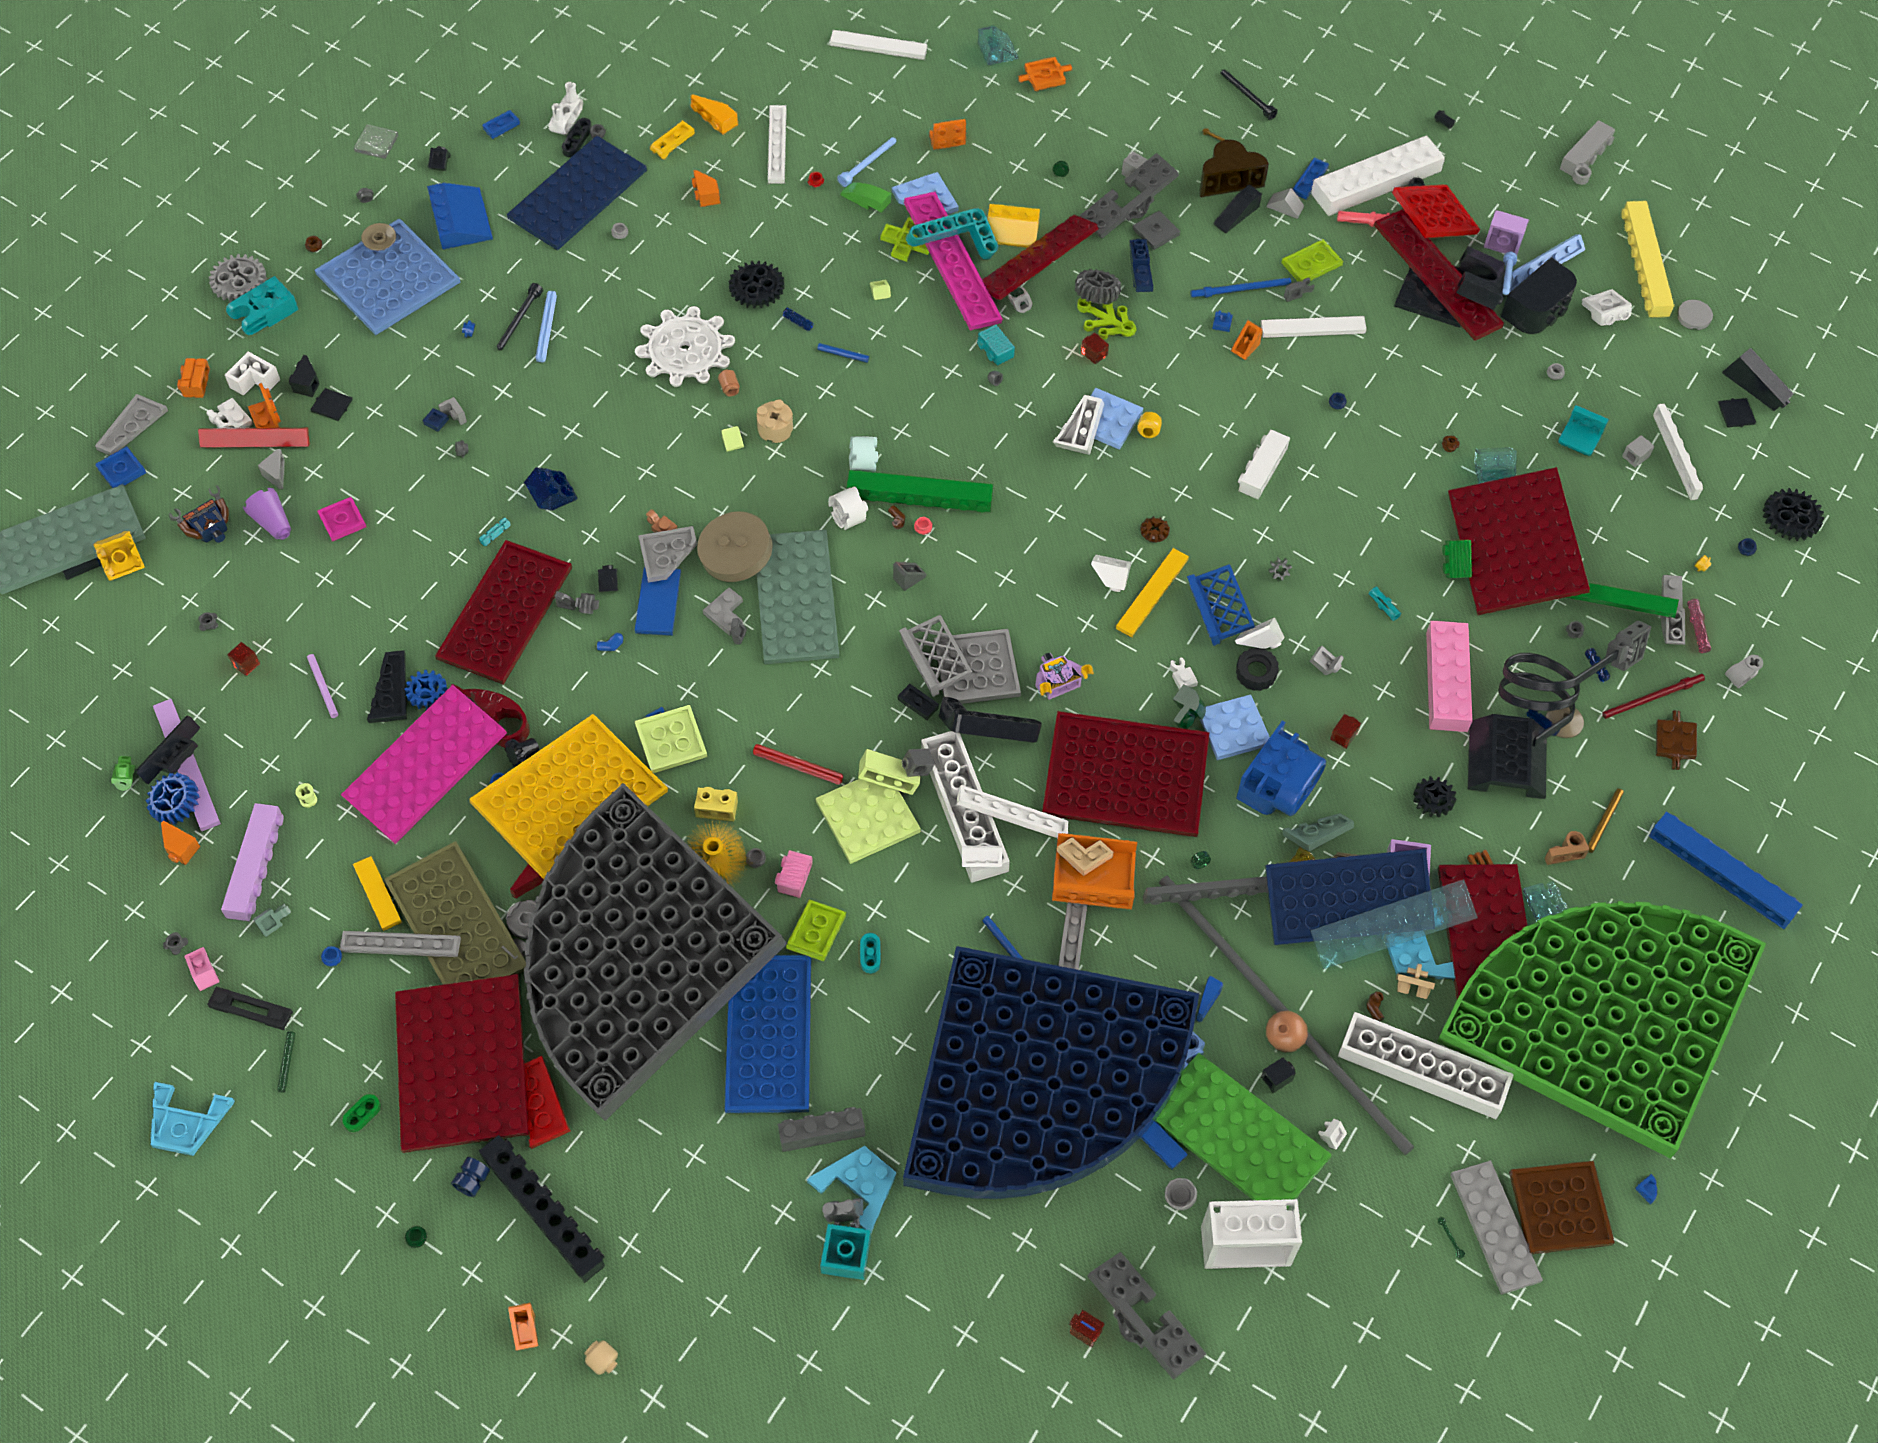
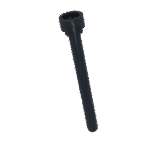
(1268, 110)
(534, 291)

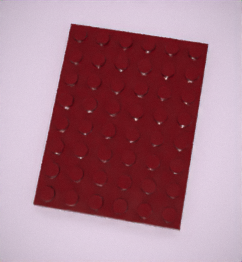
(1519, 541)
(1126, 774)
(461, 1063)

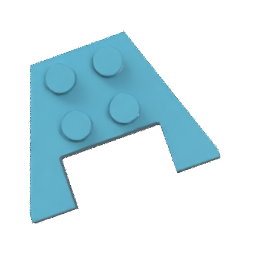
(1418, 952)
(182, 1129)
(863, 1175)

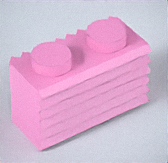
(793, 874)

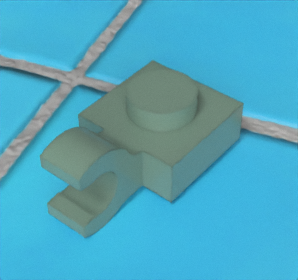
(270, 921)

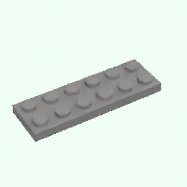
(1496, 1227)

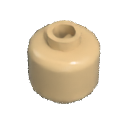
(601, 1357)

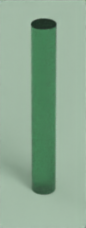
(286, 1061)

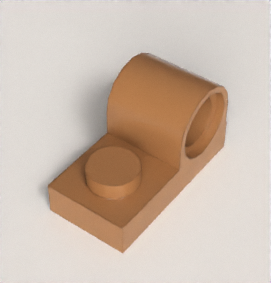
(1568, 851)

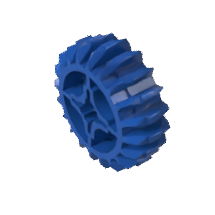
(180, 800)

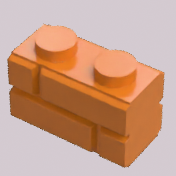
(194, 377)

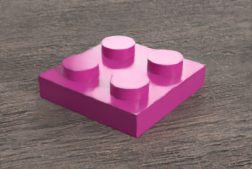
(341, 518)

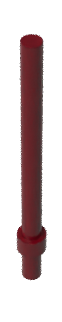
(1684, 683)

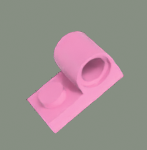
(201, 969)

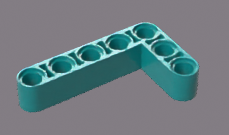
(955, 228)

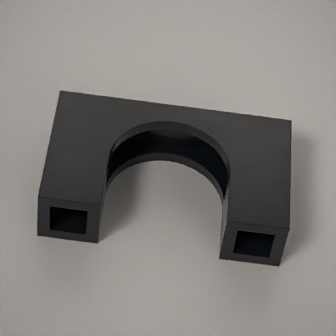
(1488, 278)

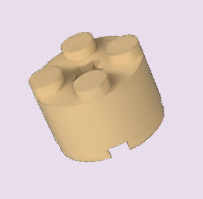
(774, 421)

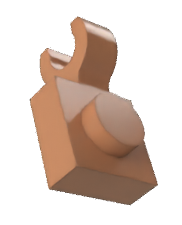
(660, 524)

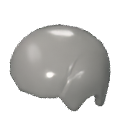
(1180, 1194)

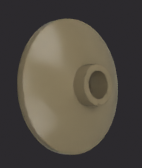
(378, 236)
(1571, 729)

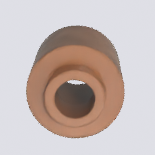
(729, 382)

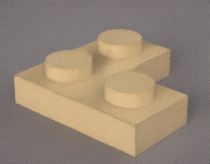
(1084, 859)

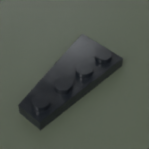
(390, 693)

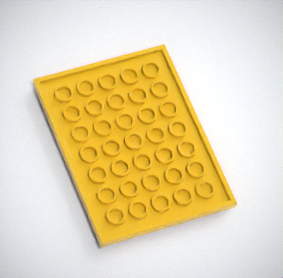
(559, 787)

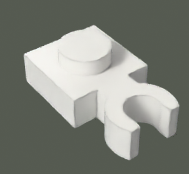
(1183, 675)

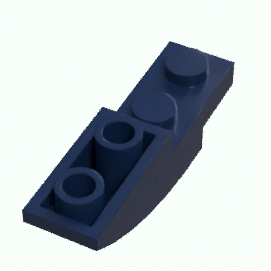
(1140, 265)

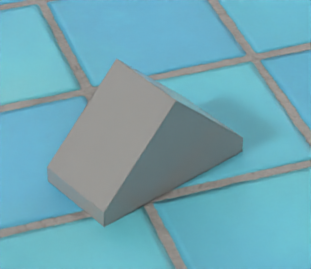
(1286, 203)
(273, 468)

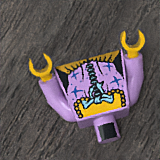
(1060, 675)

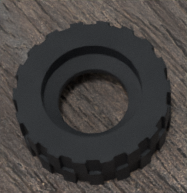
(1254, 682)

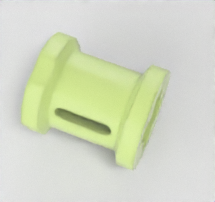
(306, 795)

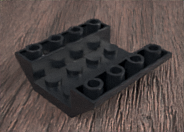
(1504, 755)

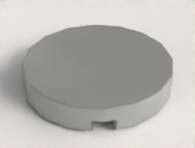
(1695, 314)
(519, 917)

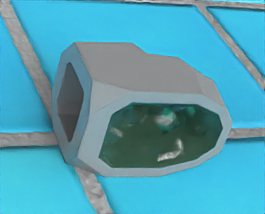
(1020, 300)

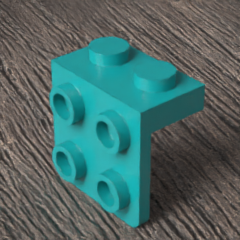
(1583, 430)

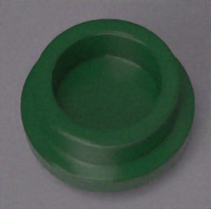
(1061, 169)
(416, 1237)

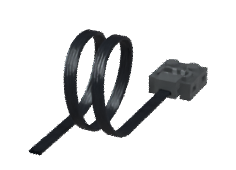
(1622, 651)

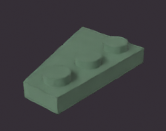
(1316, 834)

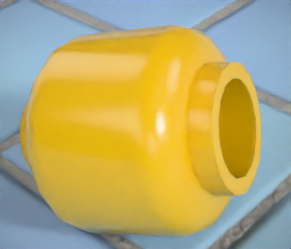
(1149, 424)

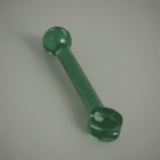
(1459, 1252)

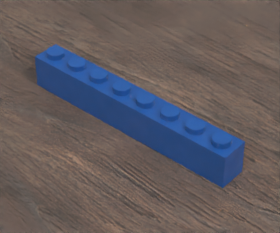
(1725, 870)

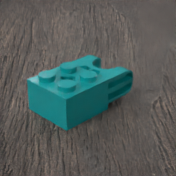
(263, 306)

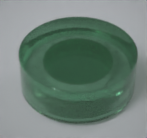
(1200, 860)

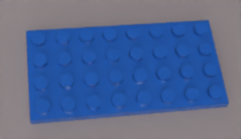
(770, 1039)

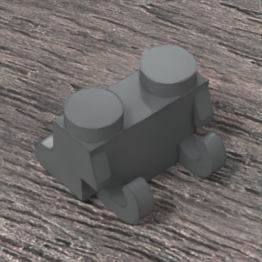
(844, 1211)

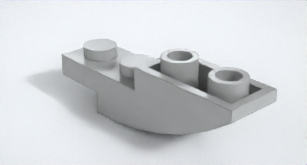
(1673, 628)

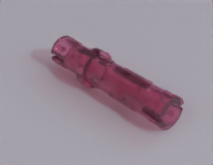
(1697, 619)

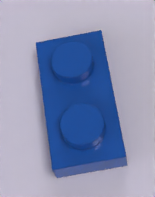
(501, 124)

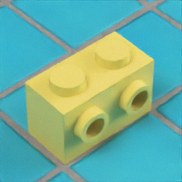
(716, 804)

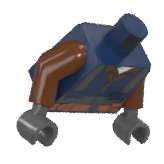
(205, 521)

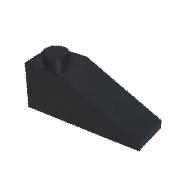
(1239, 208)

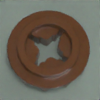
(1154, 535)

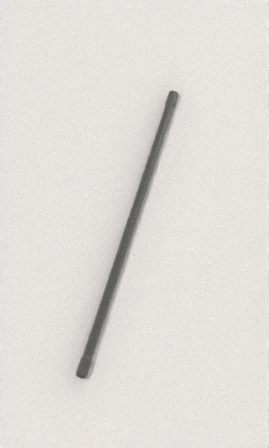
(1396, 1136)

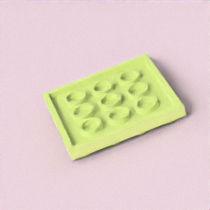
(867, 818)

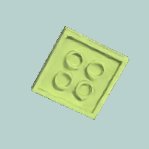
(670, 739)

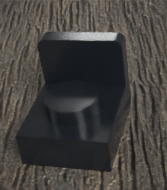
(438, 158)

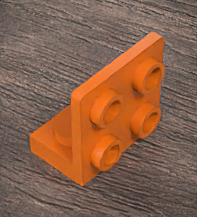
(948, 134)
(263, 412)

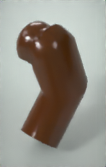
(899, 517)
(1373, 1005)

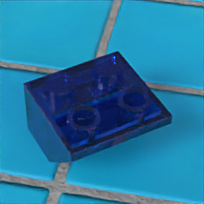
(549, 488)

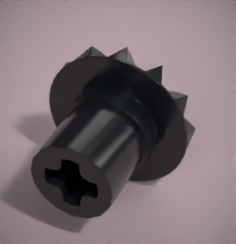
(520, 751)

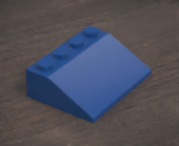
(459, 214)

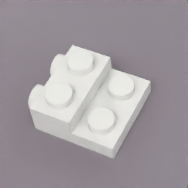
(1607, 307)

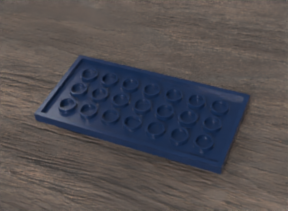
(577, 192)
(1333, 889)

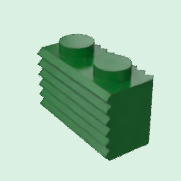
(1457, 559)

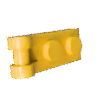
(672, 139)

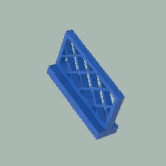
(1205, 609)

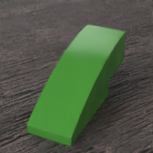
(867, 196)

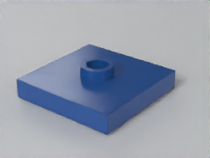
(120, 468)

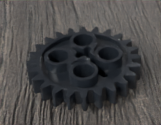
(756, 284)
(1793, 514)

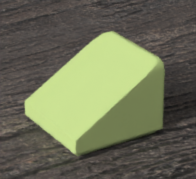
(880, 289)
(732, 438)

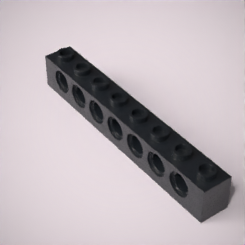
(583, 1267)

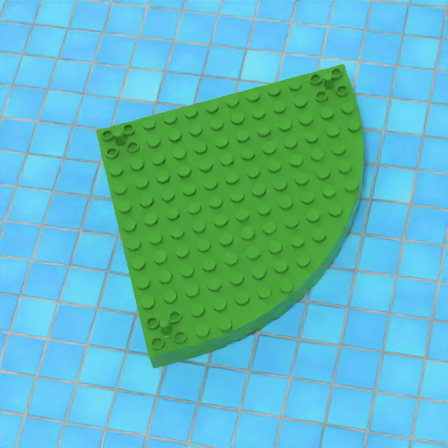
(1610, 1012)

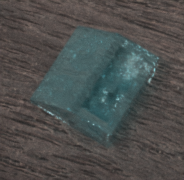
(996, 45)
(1495, 463)

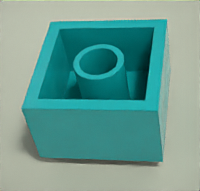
(845, 1251)

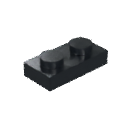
(918, 701)

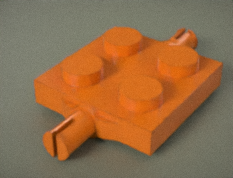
(1045, 73)

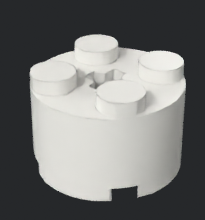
(848, 508)

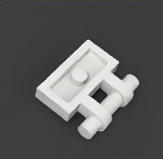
(232, 413)

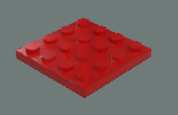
(1435, 211)

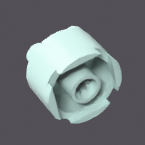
(863, 453)

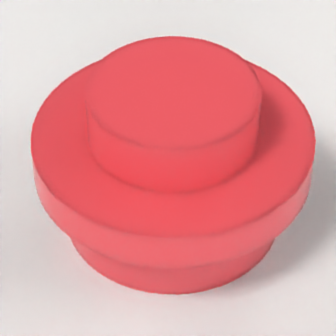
(923, 525)

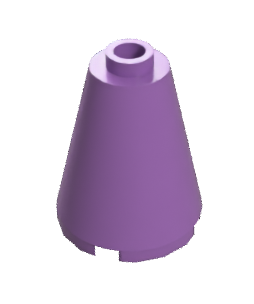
(268, 513)

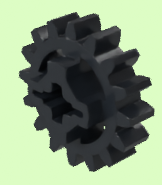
(1434, 796)

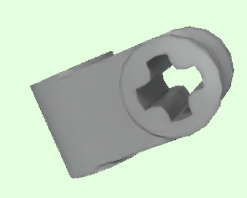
(1745, 670)

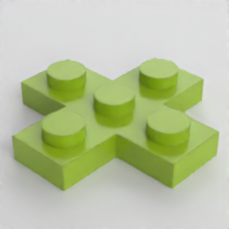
(898, 237)

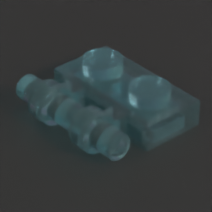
(1539, 900)

